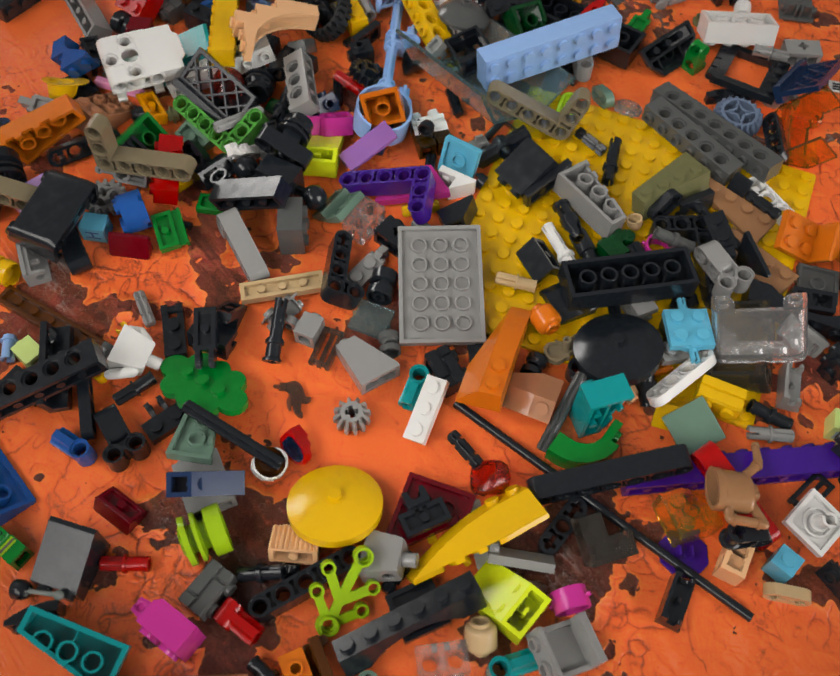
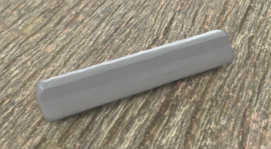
(231, 121)

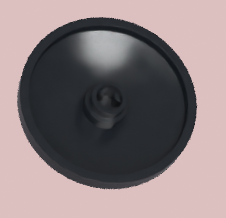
(617, 346)

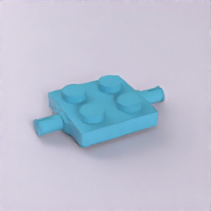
(688, 330)

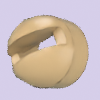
(634, 221)

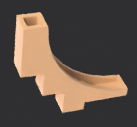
(266, 19)

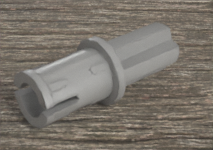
(771, 53)
(770, 434)

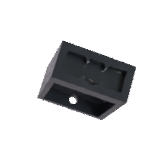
(468, 64)

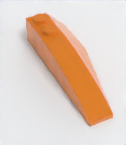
(493, 365)

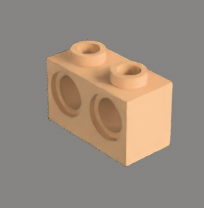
(733, 565)

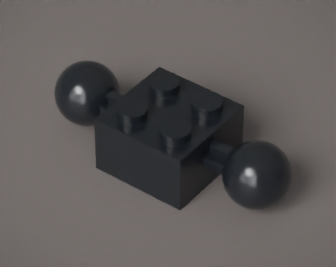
(313, 195)

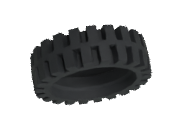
(336, 24)

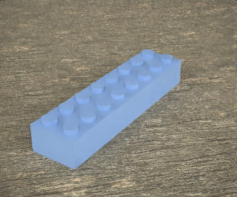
(549, 46)

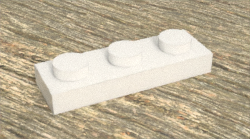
(426, 409)

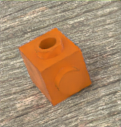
(295, 663)

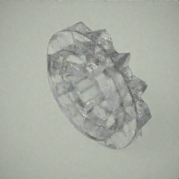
(628, 108)

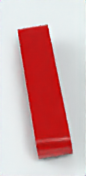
(711, 455)

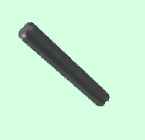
(561, 412)

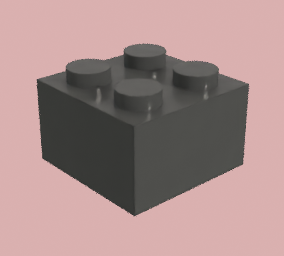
(293, 227)

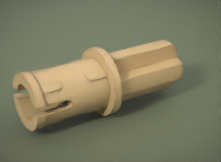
(516, 281)

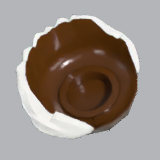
(267, 473)

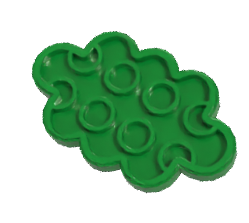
(210, 388)

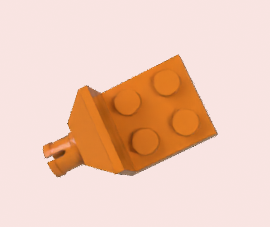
(807, 240)

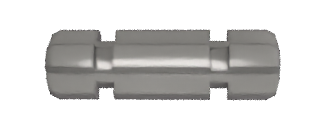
(144, 308)

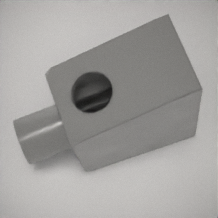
(390, 557)

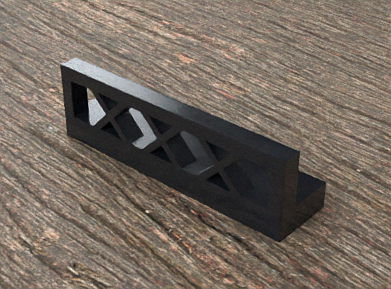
(49, 345)

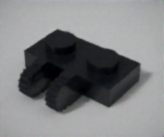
(164, 423)

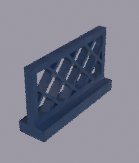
(804, 79)

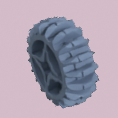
(740, 114)

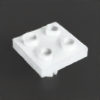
(814, 522)

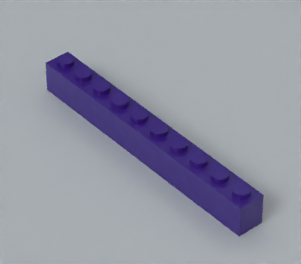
(779, 466)

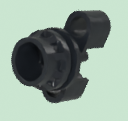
(263, 80)
(289, 139)

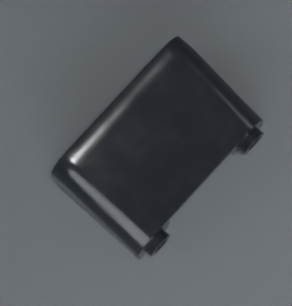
(52, 213)

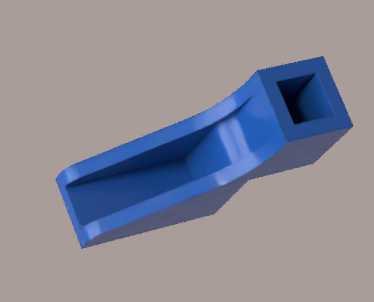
(72, 59)

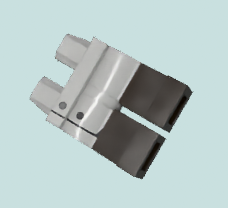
(437, 137)

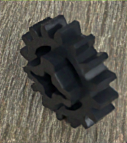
(365, 72)

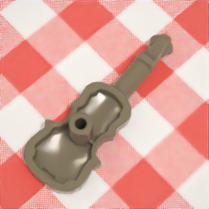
(559, 351)

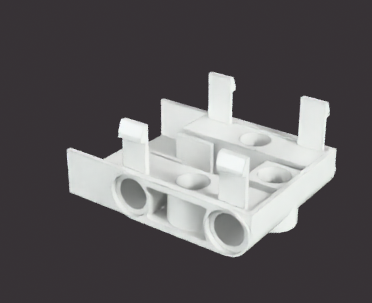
(157, 61)

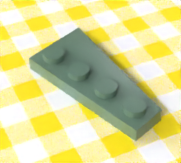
(192, 442)

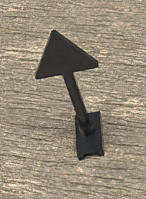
(747, 250)

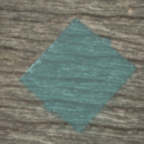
(371, 318)

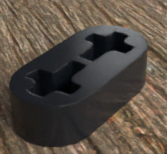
(196, 150)
(665, 204)

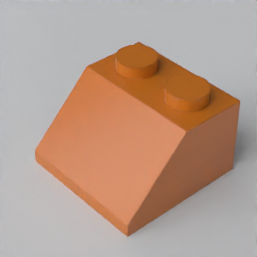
(383, 106)

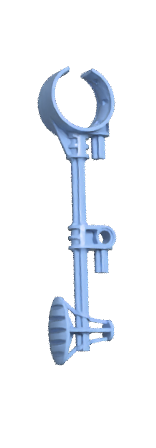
(393, 48)

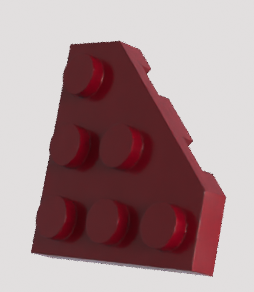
(457, 501)

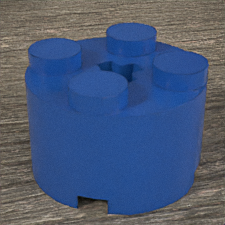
(133, 212)

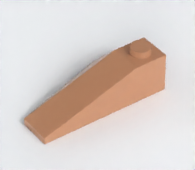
(533, 395)

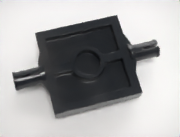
(408, 594)

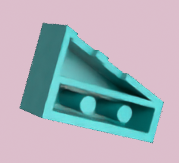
(597, 402)

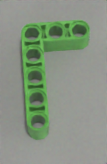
(248, 125)

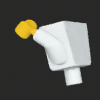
(130, 354)

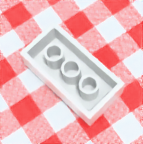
(737, 28)

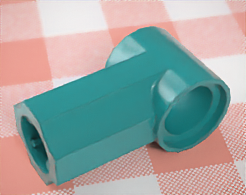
(413, 387)
(514, 664)

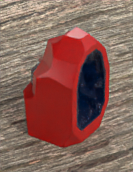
(296, 445)

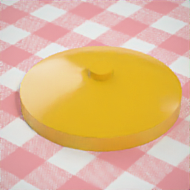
(334, 506)

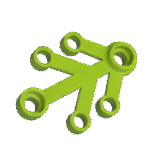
(343, 594)

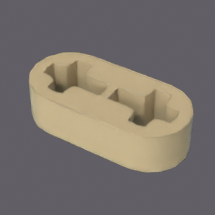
(787, 594)

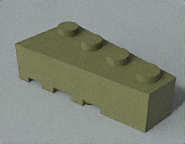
(682, 174)

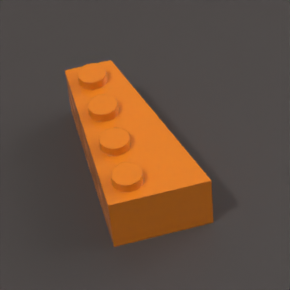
(41, 128)

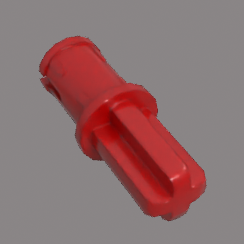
(348, 82)
(125, 563)

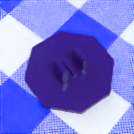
(692, 554)

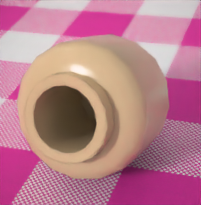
(481, 636)

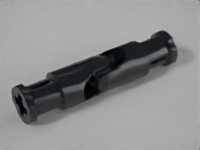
(571, 223)

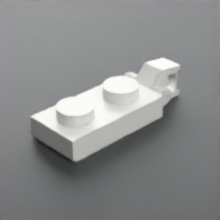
(236, 151)

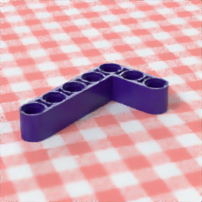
(411, 180)

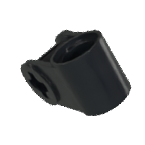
(743, 537)

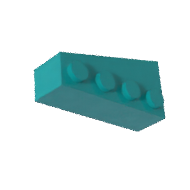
(73, 645)

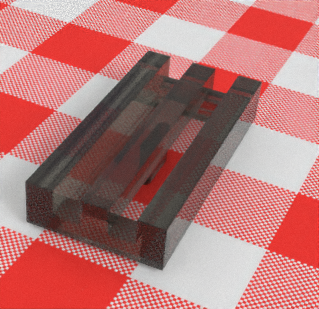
(320, 363)

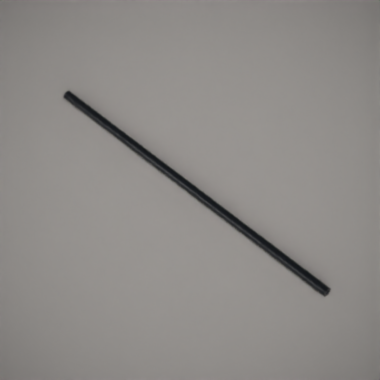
(611, 516)

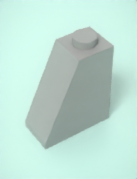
(366, 364)

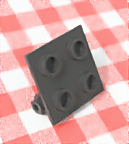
(796, 10)

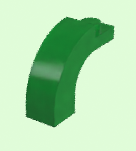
(570, 454)

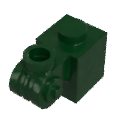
(615, 243)

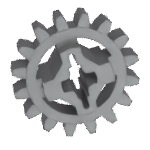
(107, 191)

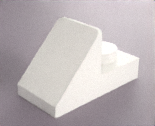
(458, 183)

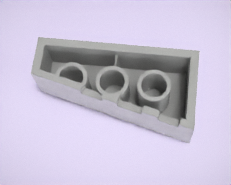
(589, 198)

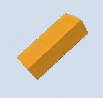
(150, 103)

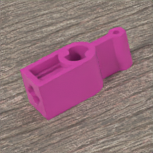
(332, 124)

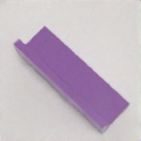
(368, 146)

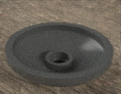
(463, 14)

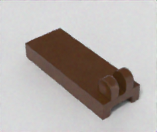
(316, 656)

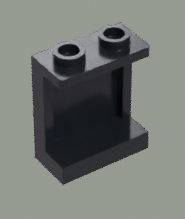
(524, 167)

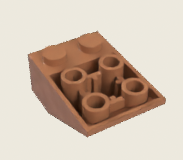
(107, 105)

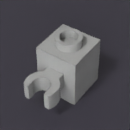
(307, 329)

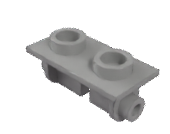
(293, 308)

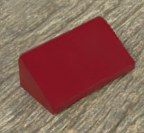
(130, 245)
(119, 510)

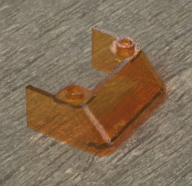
(801, 116)

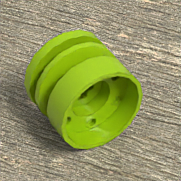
(204, 534)

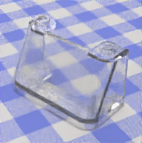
(760, 333)

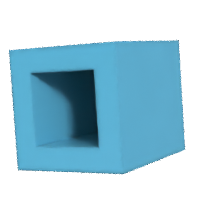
(95, 227)
(782, 564)

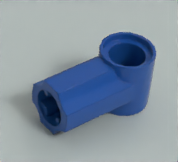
(74, 446)

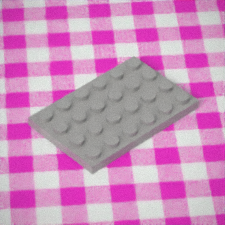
(440, 285)

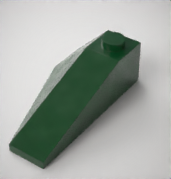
(525, 17)

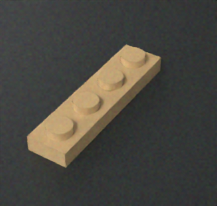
(268, 289)

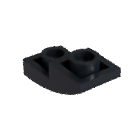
(54, 607)

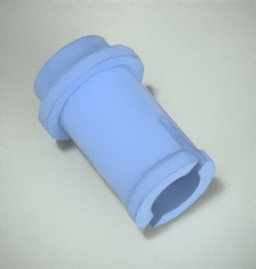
(7, 341)

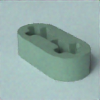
(603, 96)

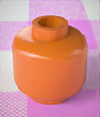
(545, 318)

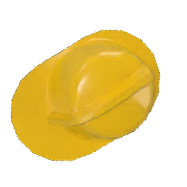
(61, 86)

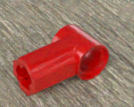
(235, 619)

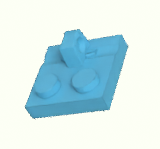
(460, 156)

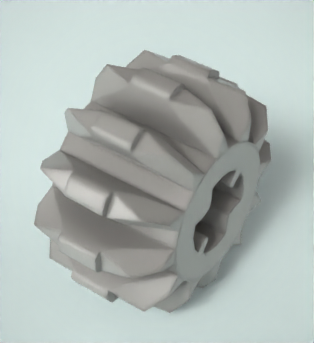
(355, 408)

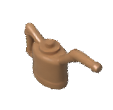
(736, 493)

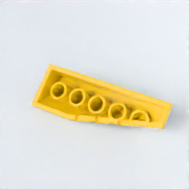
(497, 520)

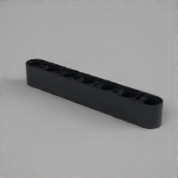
(611, 474)

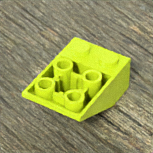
(325, 156)
(510, 601)

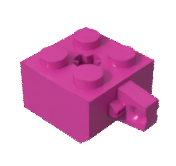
(167, 625)

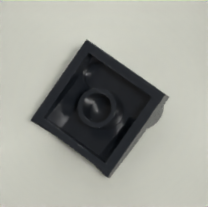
(554, 296)

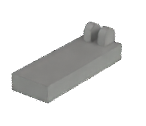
(520, 559)

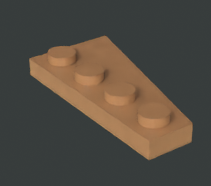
(740, 212)
(780, 277)

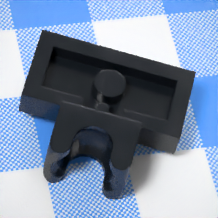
(422, 513)

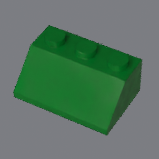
(145, 129)

